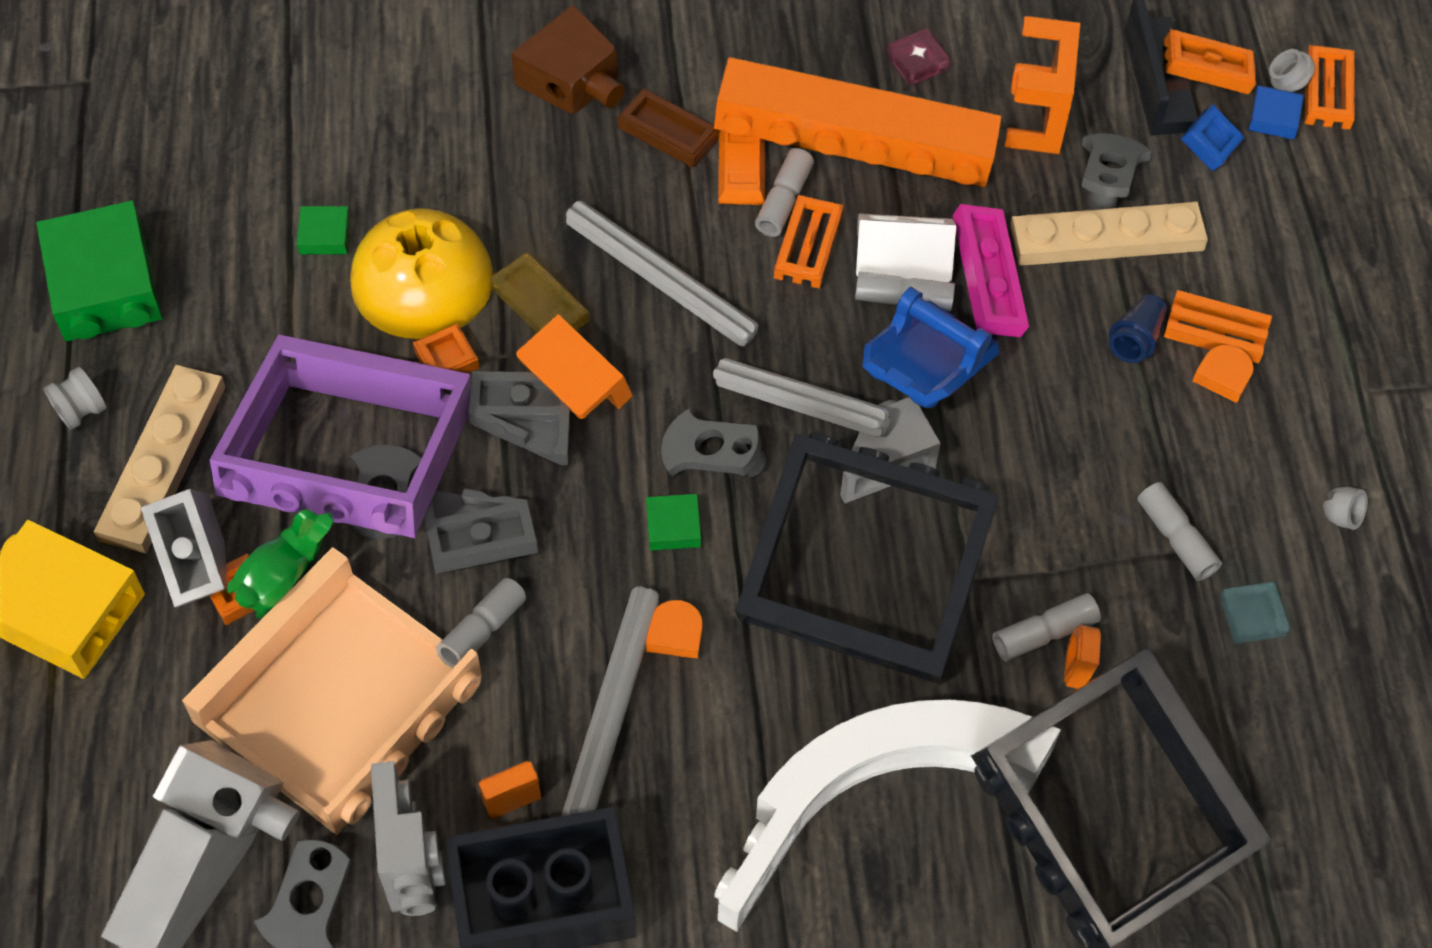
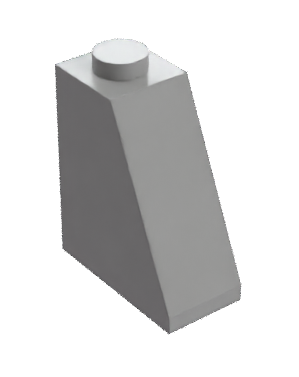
(174, 882)

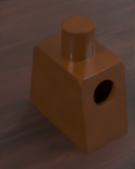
(568, 64)

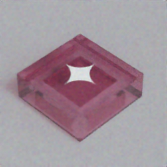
(918, 56)

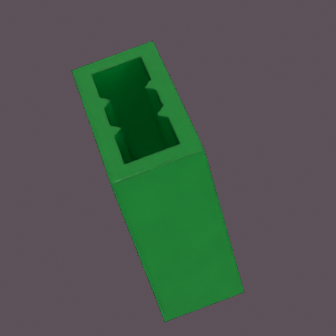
(98, 271)

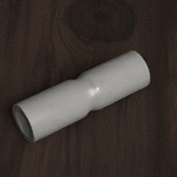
(782, 196)
(890, 288)
(1183, 536)
(485, 618)
(1041, 629)

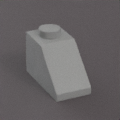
(905, 441)
(187, 545)

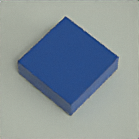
(1276, 112)
(1212, 137)

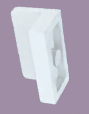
(906, 246)

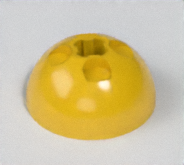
(420, 273)

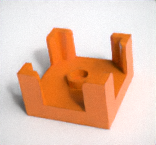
(1046, 85)

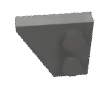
(521, 412)
(477, 529)

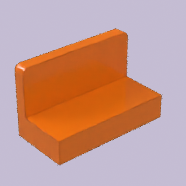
(573, 368)

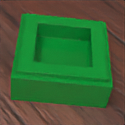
(323, 230)
(673, 522)

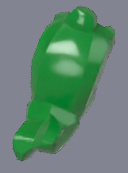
(279, 562)

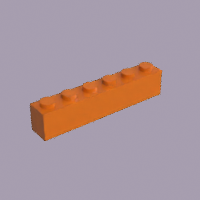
(857, 122)

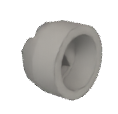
(1346, 507)

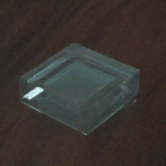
(1254, 612)

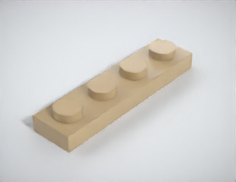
(1108, 233)
(160, 456)

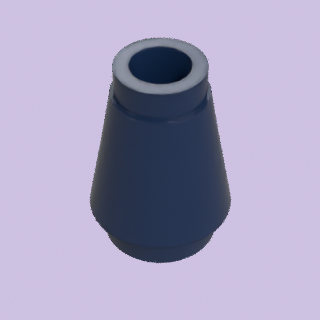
(1138, 330)

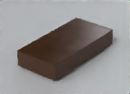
(668, 127)

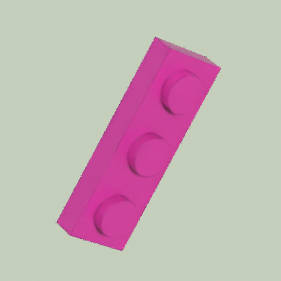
(990, 270)

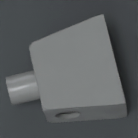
(207, 785)

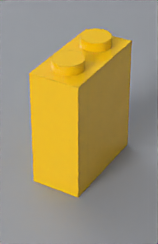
(62, 598)

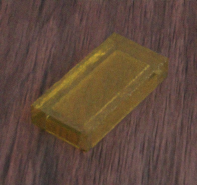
(537, 294)

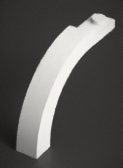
(863, 747)

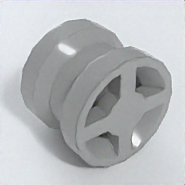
(74, 398)

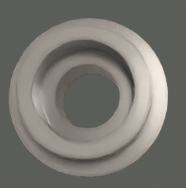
(1291, 70)

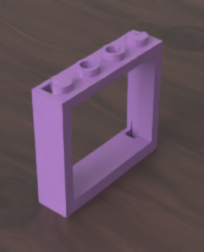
(354, 377)

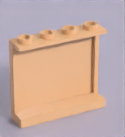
(331, 689)

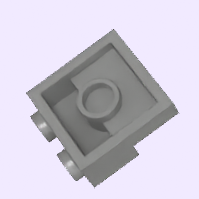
(406, 853)

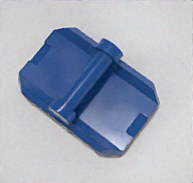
(927, 351)

